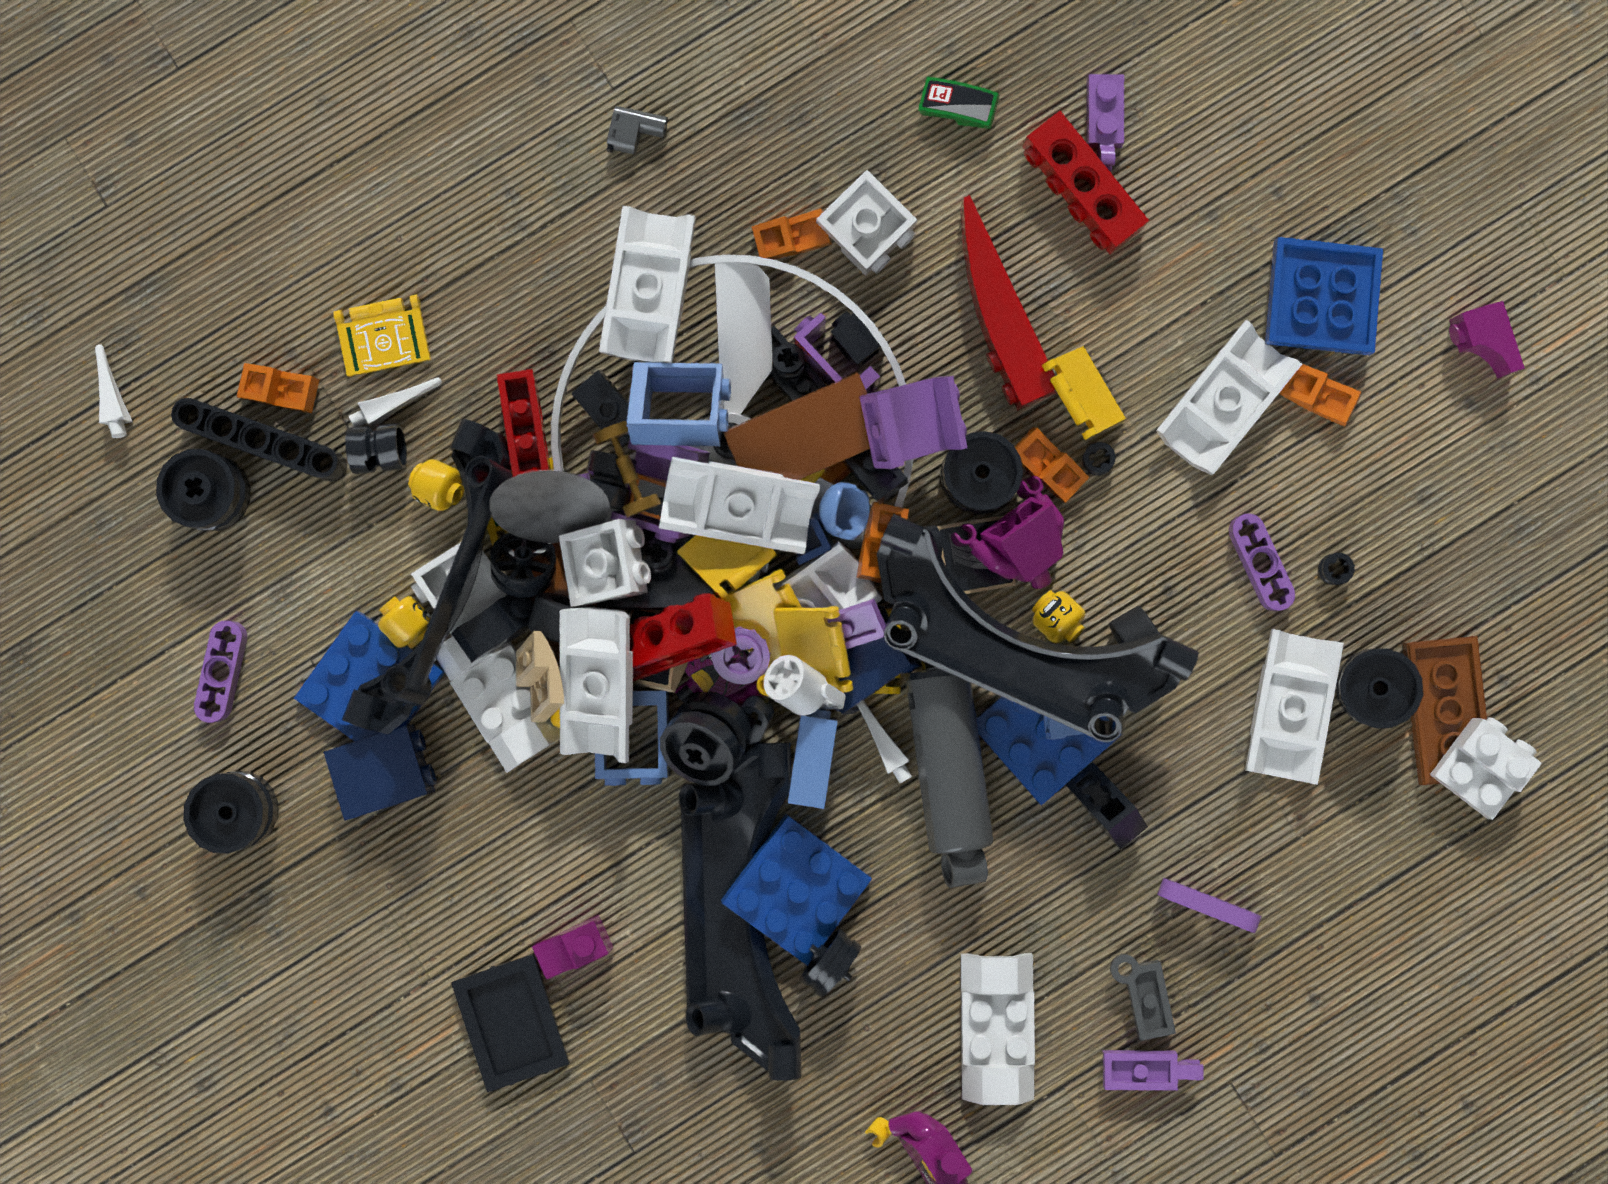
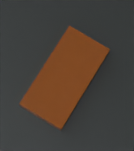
(804, 432)
(1450, 698)

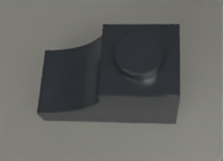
(494, 626)
(1107, 805)

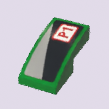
(958, 101)

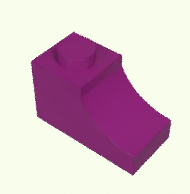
(1489, 335)
(573, 947)

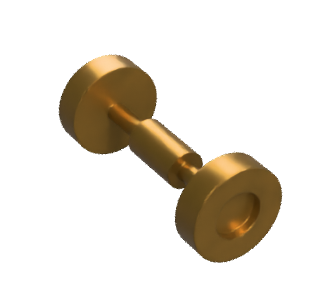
(626, 468)

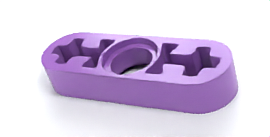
(1261, 534)
(223, 699)
(1209, 905)

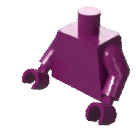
(1023, 540)

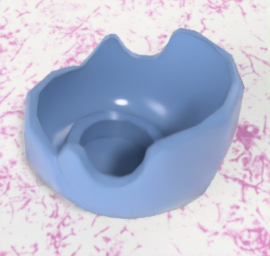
(844, 511)

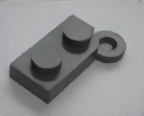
(1147, 996)

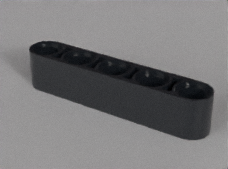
(243, 435)

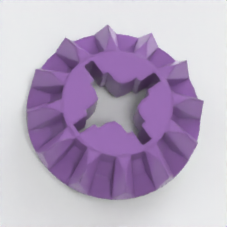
(738, 671)

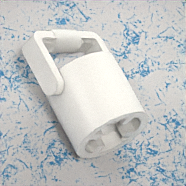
(800, 687)

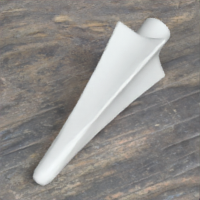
(112, 408)
(378, 409)
(891, 755)

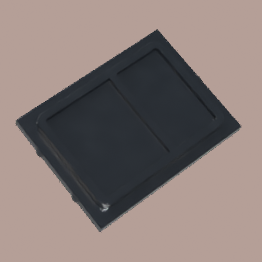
(664, 590)
(510, 1022)

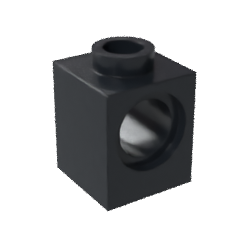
(854, 340)

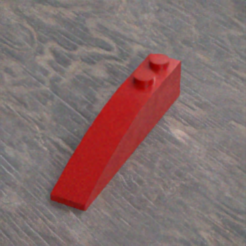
(1002, 318)

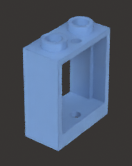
(677, 378)
(813, 759)
(647, 776)

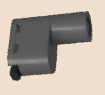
(629, 124)

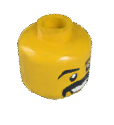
(436, 485)
(1058, 617)
(404, 621)

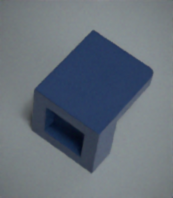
(817, 540)

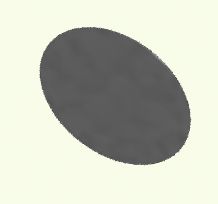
(548, 505)

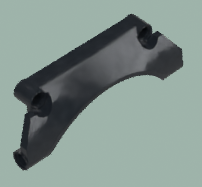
(1052, 679)
(389, 699)
(725, 956)

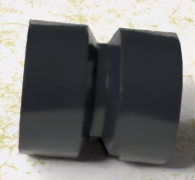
(376, 448)
(608, 477)

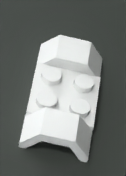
(647, 286)
(1226, 400)
(737, 504)
(831, 581)
(596, 682)
(496, 703)
(1293, 707)
(997, 1029)

